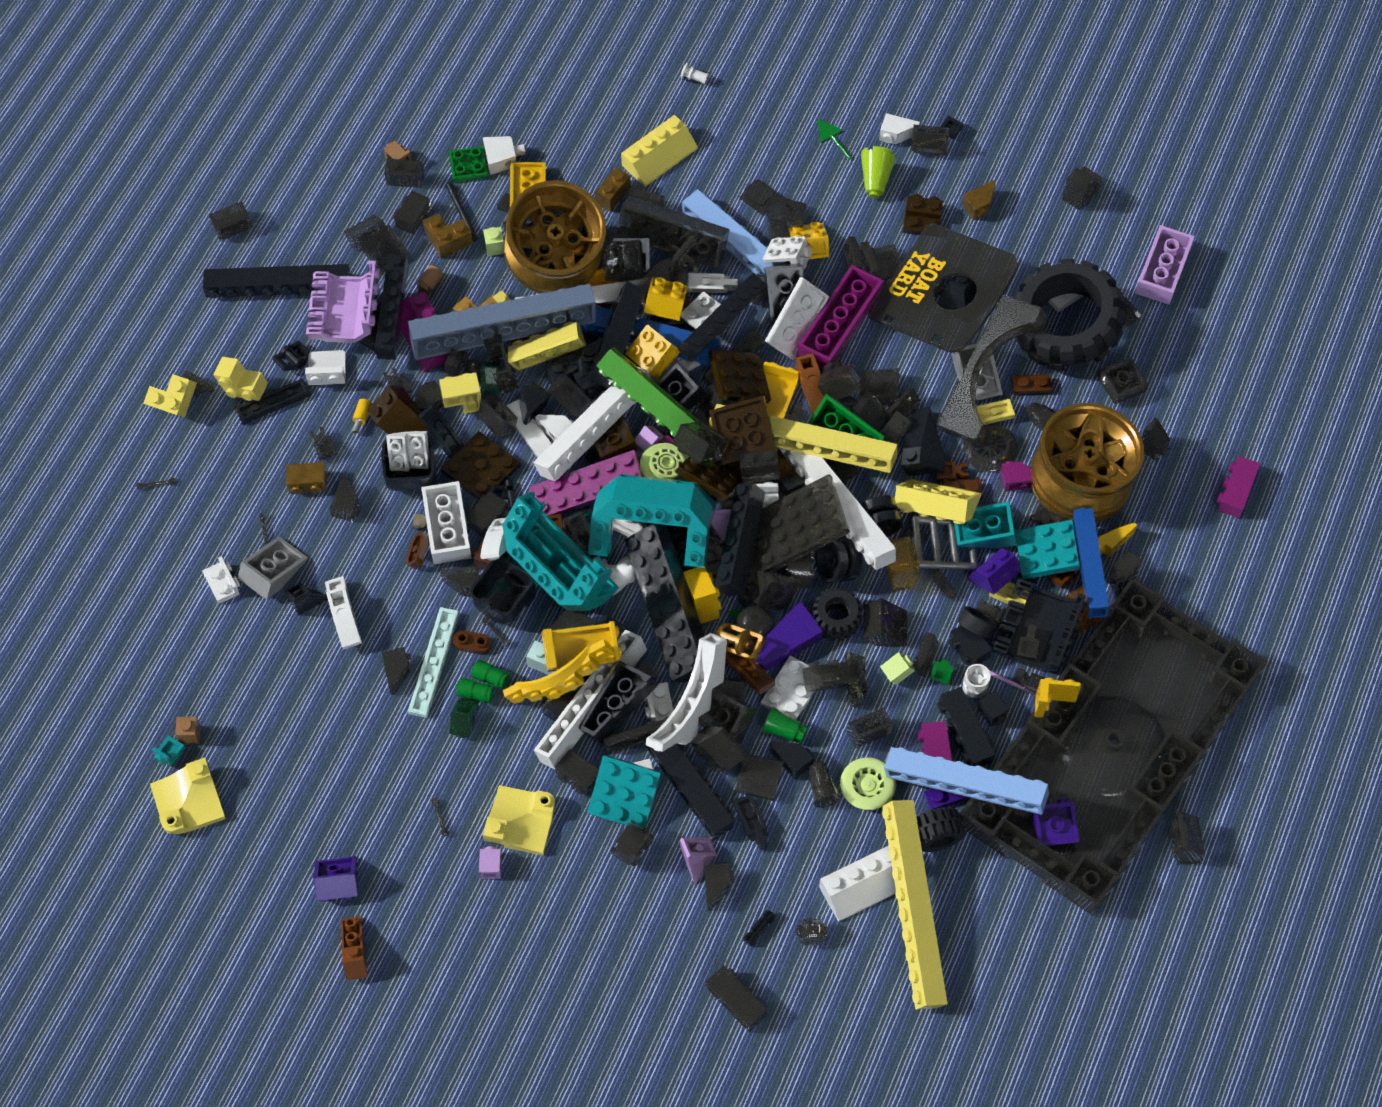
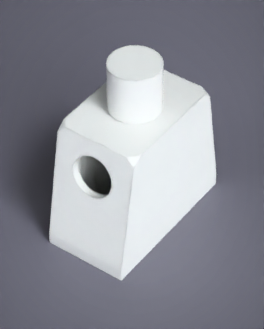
(501, 152)

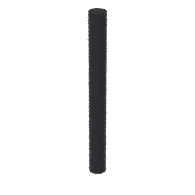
(461, 210)

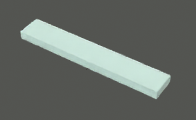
(433, 662)

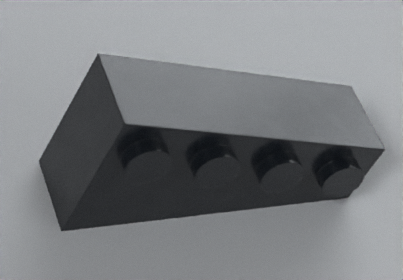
(616, 701)

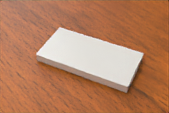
(796, 317)

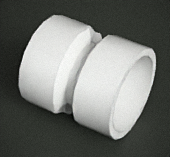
(976, 680)

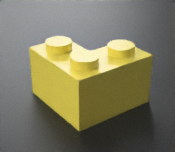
(238, 381)
(462, 391)
(175, 399)

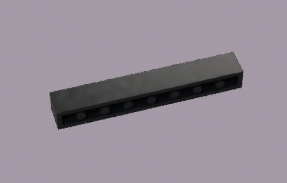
(265, 280)

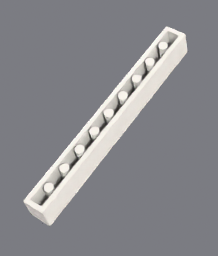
(863, 530)

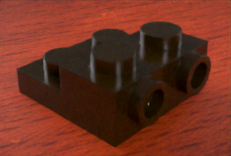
(921, 213)

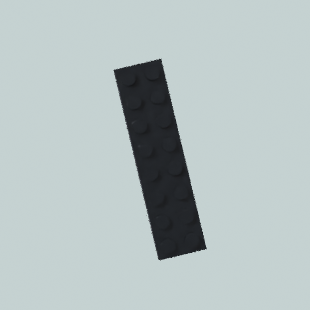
(666, 598)

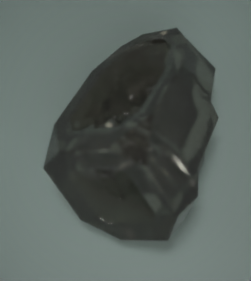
(1039, 414)

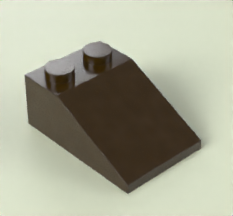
(396, 411)

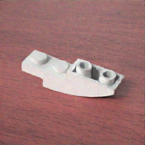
(494, 541)
(342, 612)

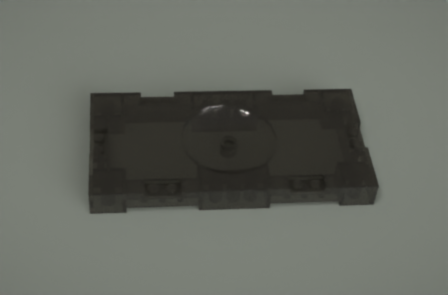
(1157, 691)

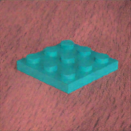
(1047, 549)
(624, 791)

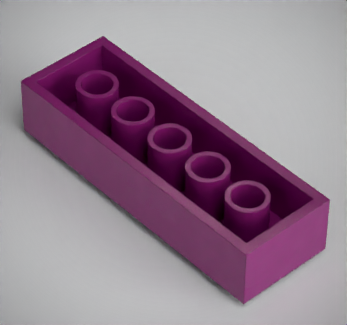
(840, 316)

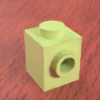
(494, 241)
(898, 668)

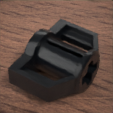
(288, 352)

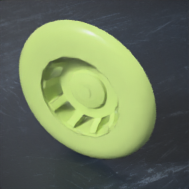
(667, 462)
(867, 784)

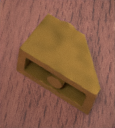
(979, 200)

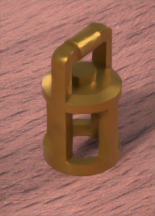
(743, 642)

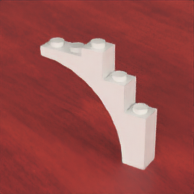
(707, 674)

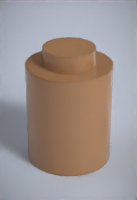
(429, 279)

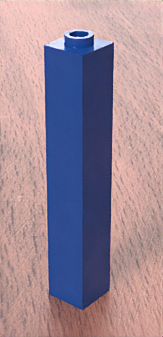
(1090, 563)

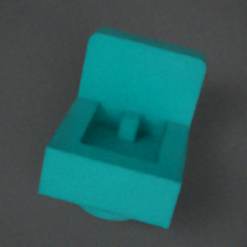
(168, 751)

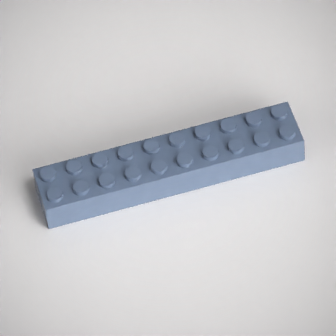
(509, 318)

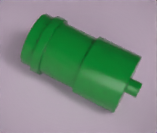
(488, 673)
(474, 690)

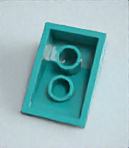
(989, 528)

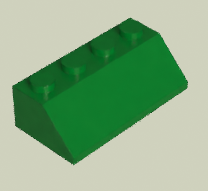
(837, 417)

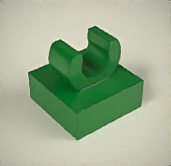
(942, 671)

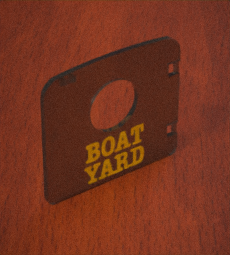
(933, 258)

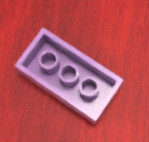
(1164, 264)

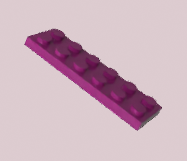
(582, 485)

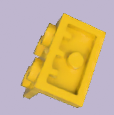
(815, 236)
(652, 352)
(1051, 689)

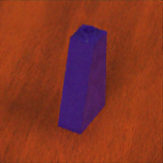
(789, 637)

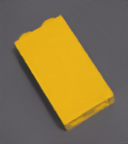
(782, 386)
(565, 644)

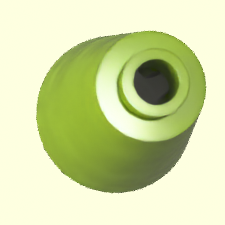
(877, 167)

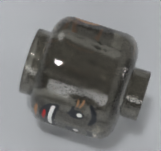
(811, 931)

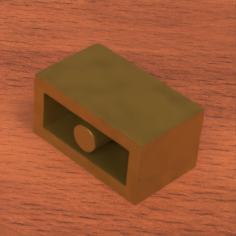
(613, 189)
(306, 477)

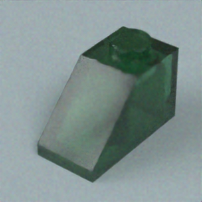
(463, 717)

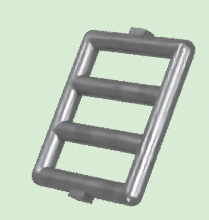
(937, 563)

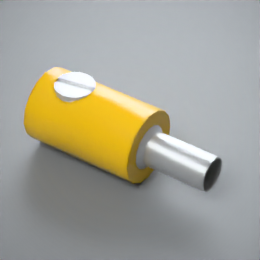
(361, 414)

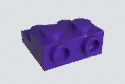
(1057, 824)

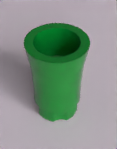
(784, 726)

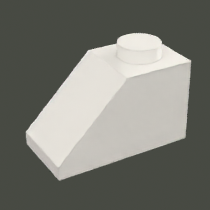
(896, 129)
(553, 425)

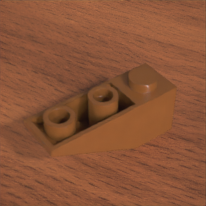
(809, 377)
(353, 948)

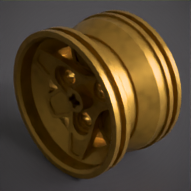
(579, 209)
(1091, 444)

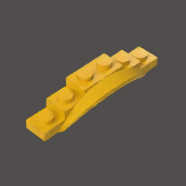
(564, 679)

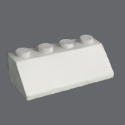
(859, 884)

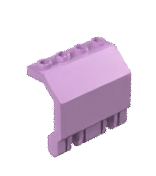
(343, 306)

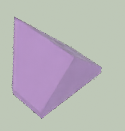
(720, 523)
(696, 854)

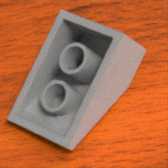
(988, 381)
(271, 567)

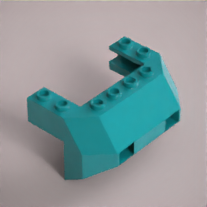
(657, 503)
(554, 558)

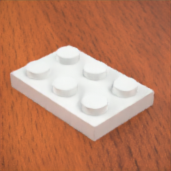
(789, 690)

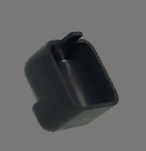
(411, 479)
(503, 591)

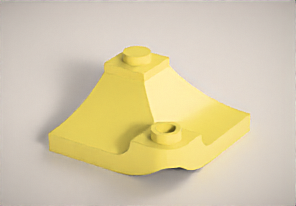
(188, 799)
(520, 820)

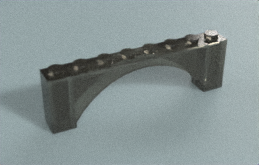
(1008, 321)

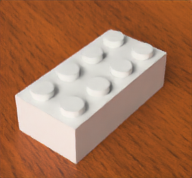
(446, 522)

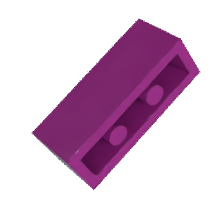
(1237, 486)
(935, 740)

